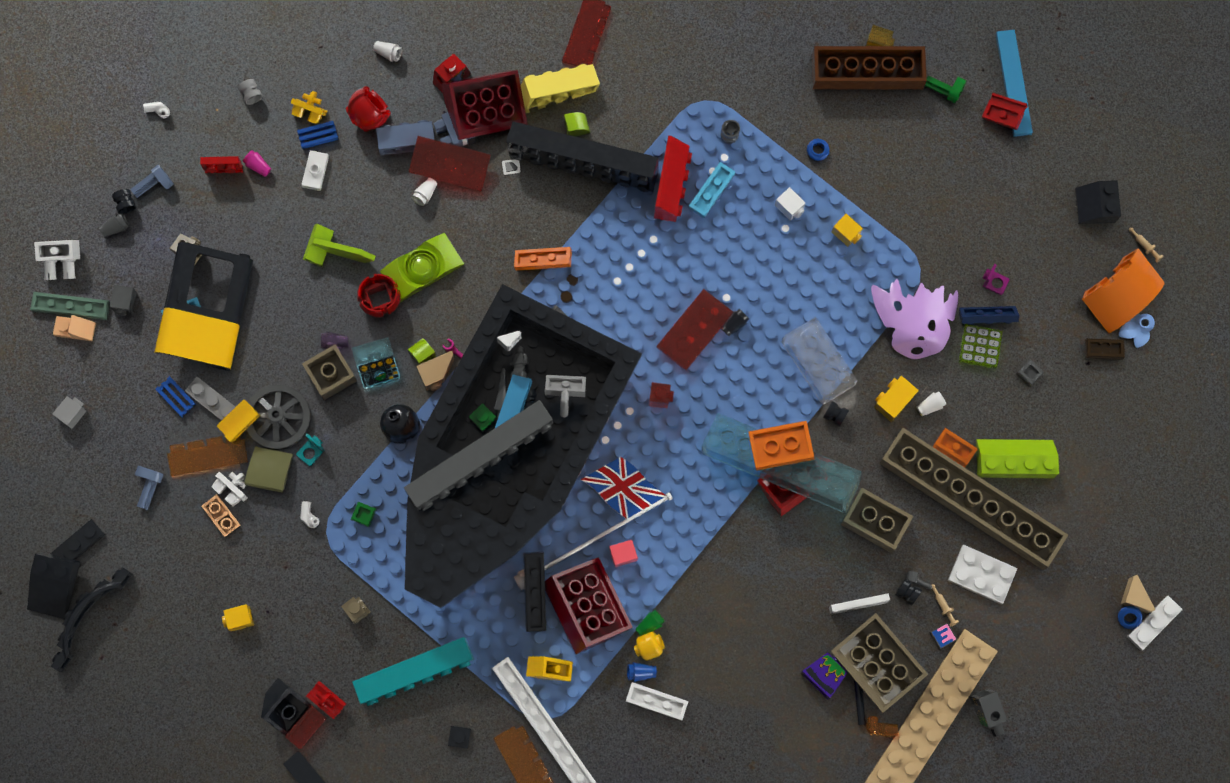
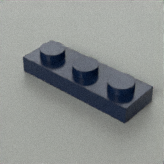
(988, 315)

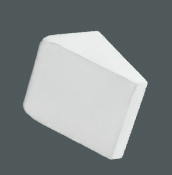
(509, 340)

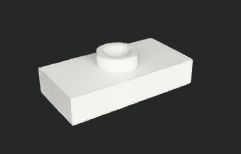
(315, 170)

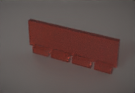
(584, 32)

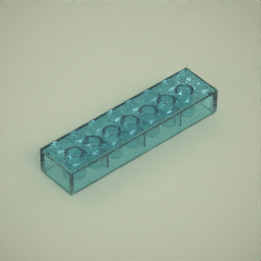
(816, 479)

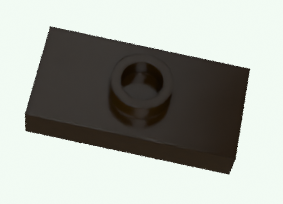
(1104, 349)

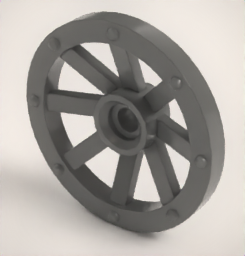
(281, 419)

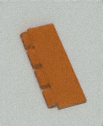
(202, 458)
(521, 756)

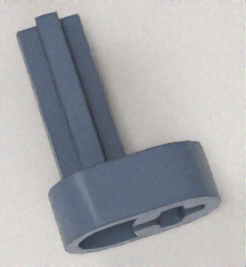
(156, 176)
(152, 478)

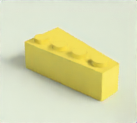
(558, 86)

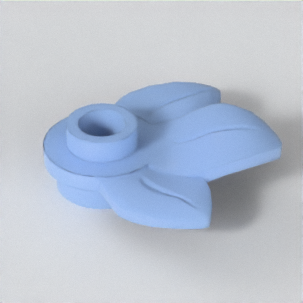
(1136, 330)

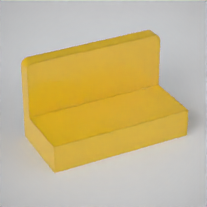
(238, 420)

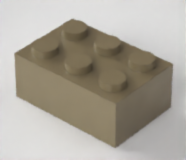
(876, 520)

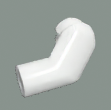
(157, 107)

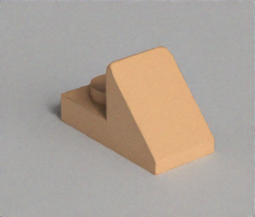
(74, 328)

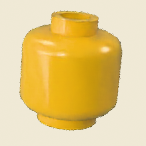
(649, 646)

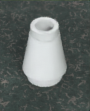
(388, 50)
(424, 192)
(931, 404)

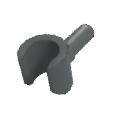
(912, 577)

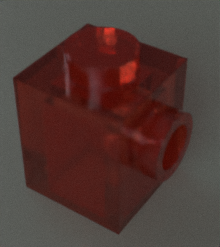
(660, 395)

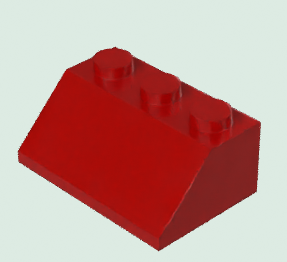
(779, 497)

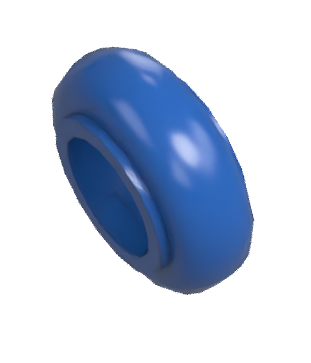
(818, 142)
(1133, 624)

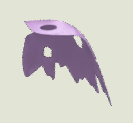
(914, 318)

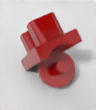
(326, 700)

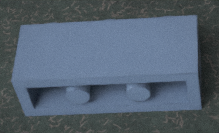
(402, 137)

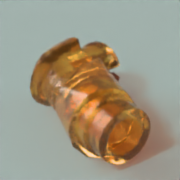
(883, 729)

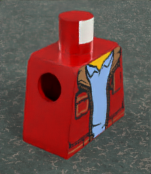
(449, 71)

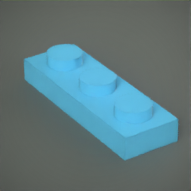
(712, 190)

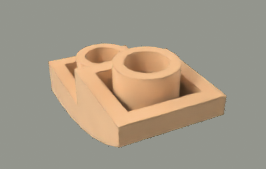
(220, 515)

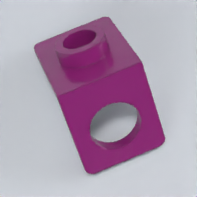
(989, 275)

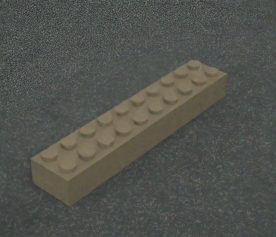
(973, 499)

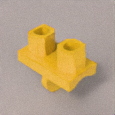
(300, 106)

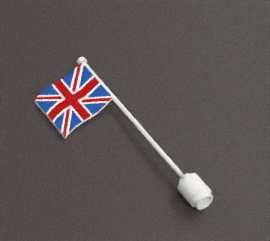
(623, 491)

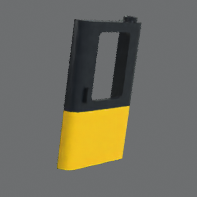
(198, 331)

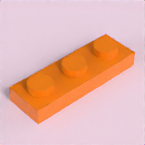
(543, 258)

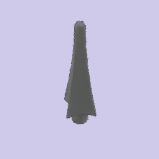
(501, 393)

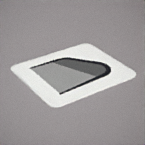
(511, 166)

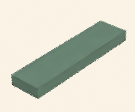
(70, 305)

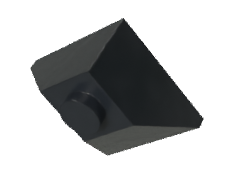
(283, 706)

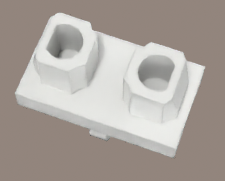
(235, 495)

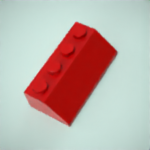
(671, 180)

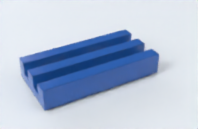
(330, 124)
(165, 386)

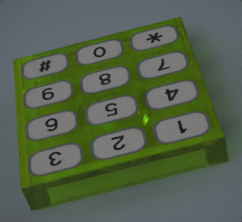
(980, 346)

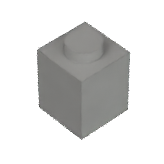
(70, 411)

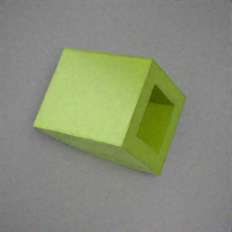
(576, 124)
(422, 351)

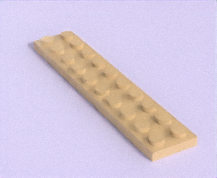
(934, 711)

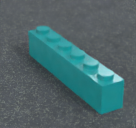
(413, 670)

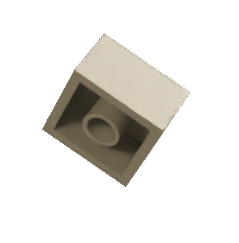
(329, 372)

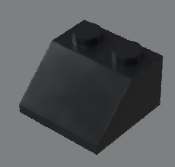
(1098, 202)

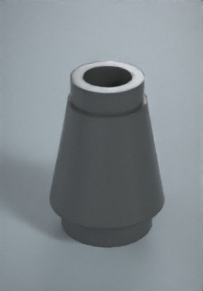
(114, 225)

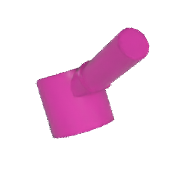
(453, 348)

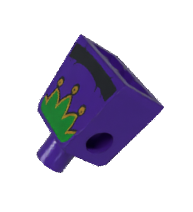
(825, 674)

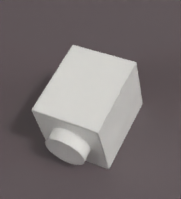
(790, 204)

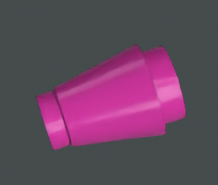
(256, 163)

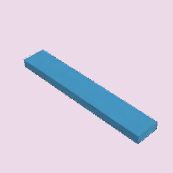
(1013, 76)

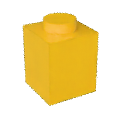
(847, 230)
(237, 618)

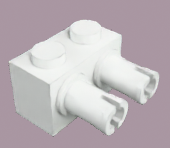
(53, 251)

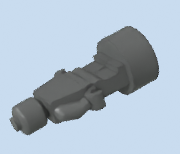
(519, 362)

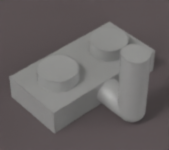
(565, 387)

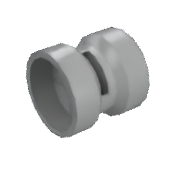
(250, 91)

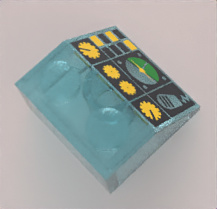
(376, 362)

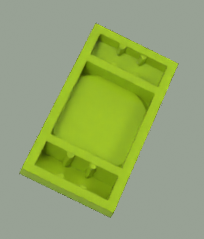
(423, 265)

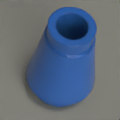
(639, 672)

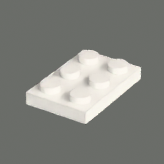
(982, 574)

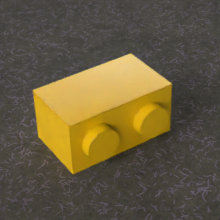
(896, 398)

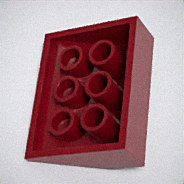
(484, 103)
(587, 605)

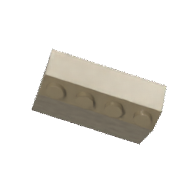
(879, 663)

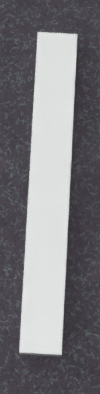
(542, 722)

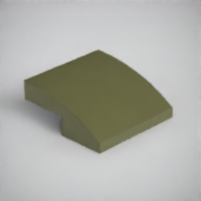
(268, 469)

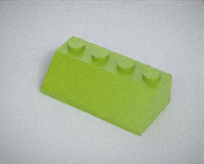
(1016, 458)

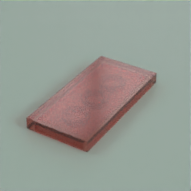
(449, 163)
(694, 329)

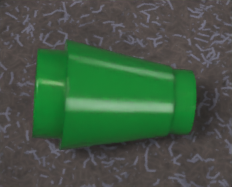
(650, 623)

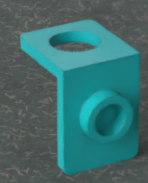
(313, 443)

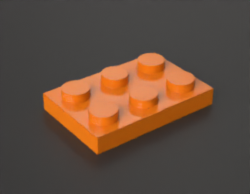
(781, 445)

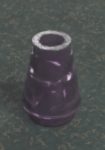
(329, 339)

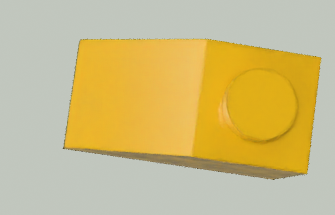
(549, 668)

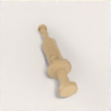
(1147, 246)
(944, 606)

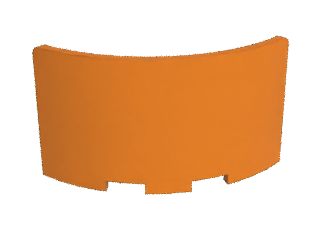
(1124, 293)

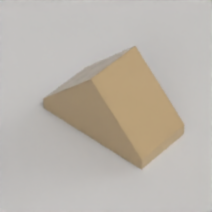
(1136, 596)

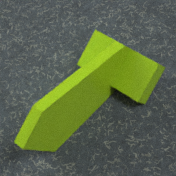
(321, 243)

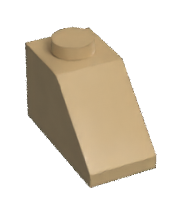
(436, 371)

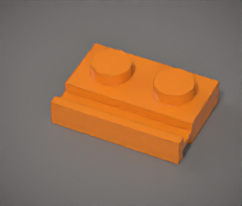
(955, 447)

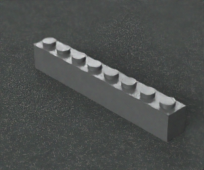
(479, 455)

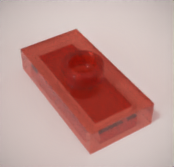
(306, 727)

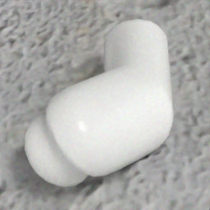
(306, 515)

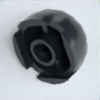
(399, 423)

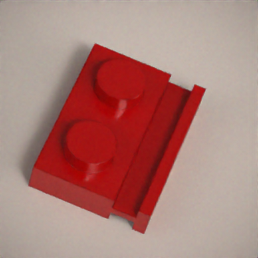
(1004, 111)
(221, 164)

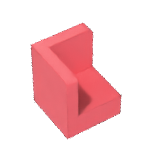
(623, 553)

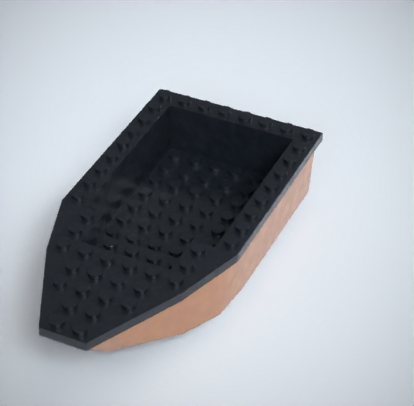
(498, 515)

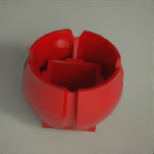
(367, 109)
(374, 285)

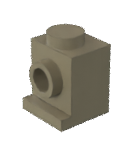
(356, 609)

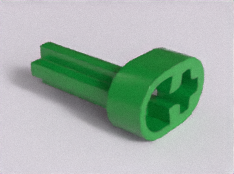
(952, 93)

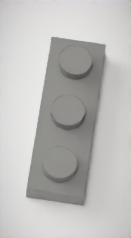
(209, 398)

